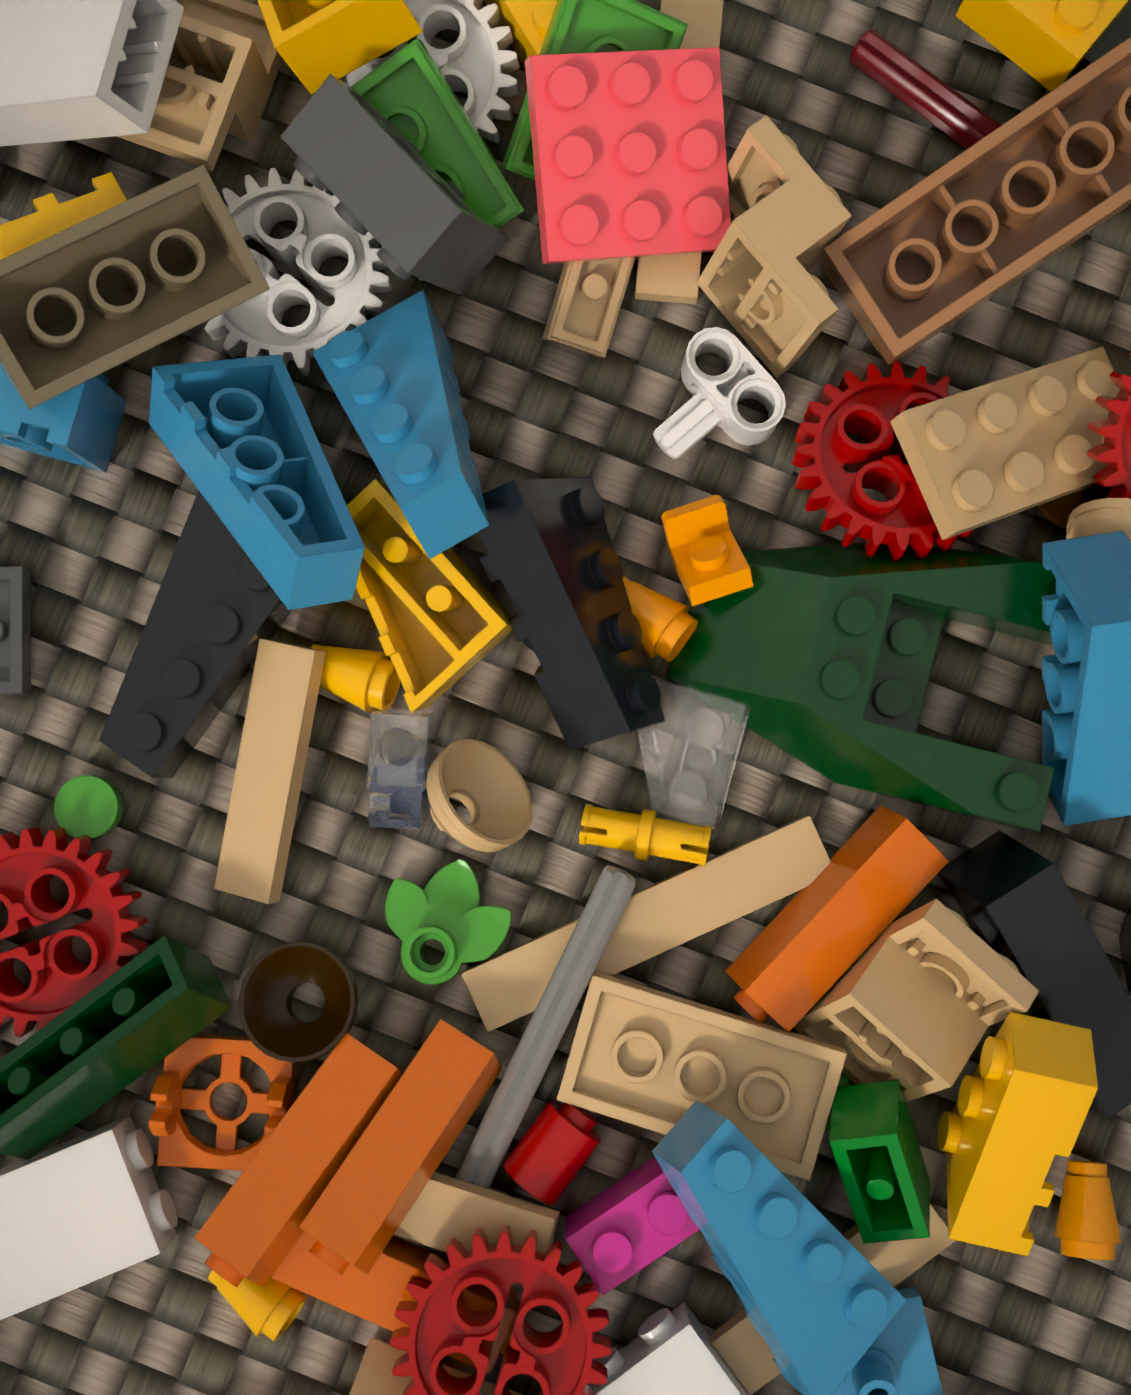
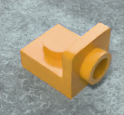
(705, 550)

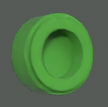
(88, 806)

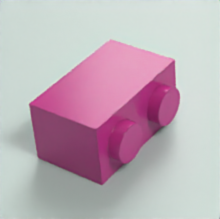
(628, 1226)

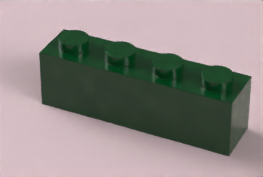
(105, 1043)

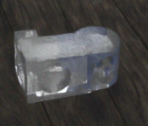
(398, 767)

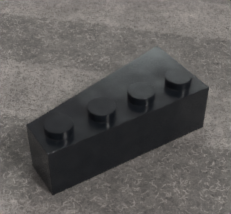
(571, 606)
(192, 646)
(1031, 918)

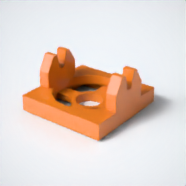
(176, 1143)

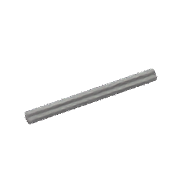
(546, 1027)

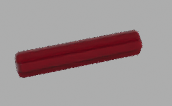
(921, 90)

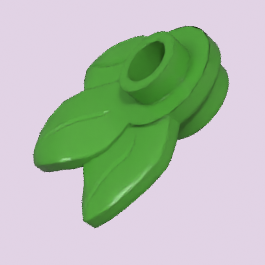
(448, 913)

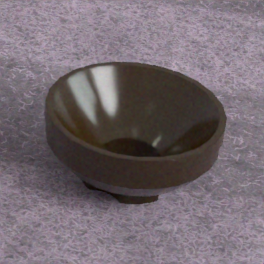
(268, 995)

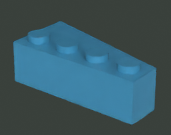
(407, 411)
(69, 428)
(261, 471)
(1088, 677)
(790, 1266)

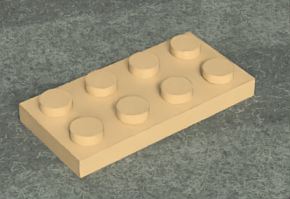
(1007, 442)
(656, 1054)

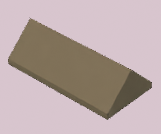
(121, 286)

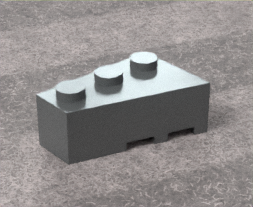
(389, 189)

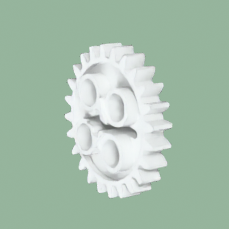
(472, 64)
(317, 237)

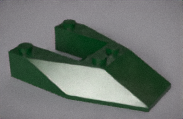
(841, 662)

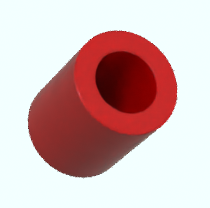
(553, 1150)

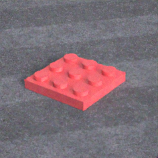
(628, 153)

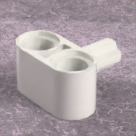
(717, 396)

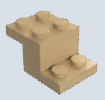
(213, 81)
(775, 240)
(918, 1002)

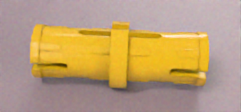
(645, 835)

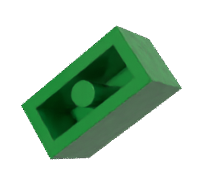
(880, 1162)

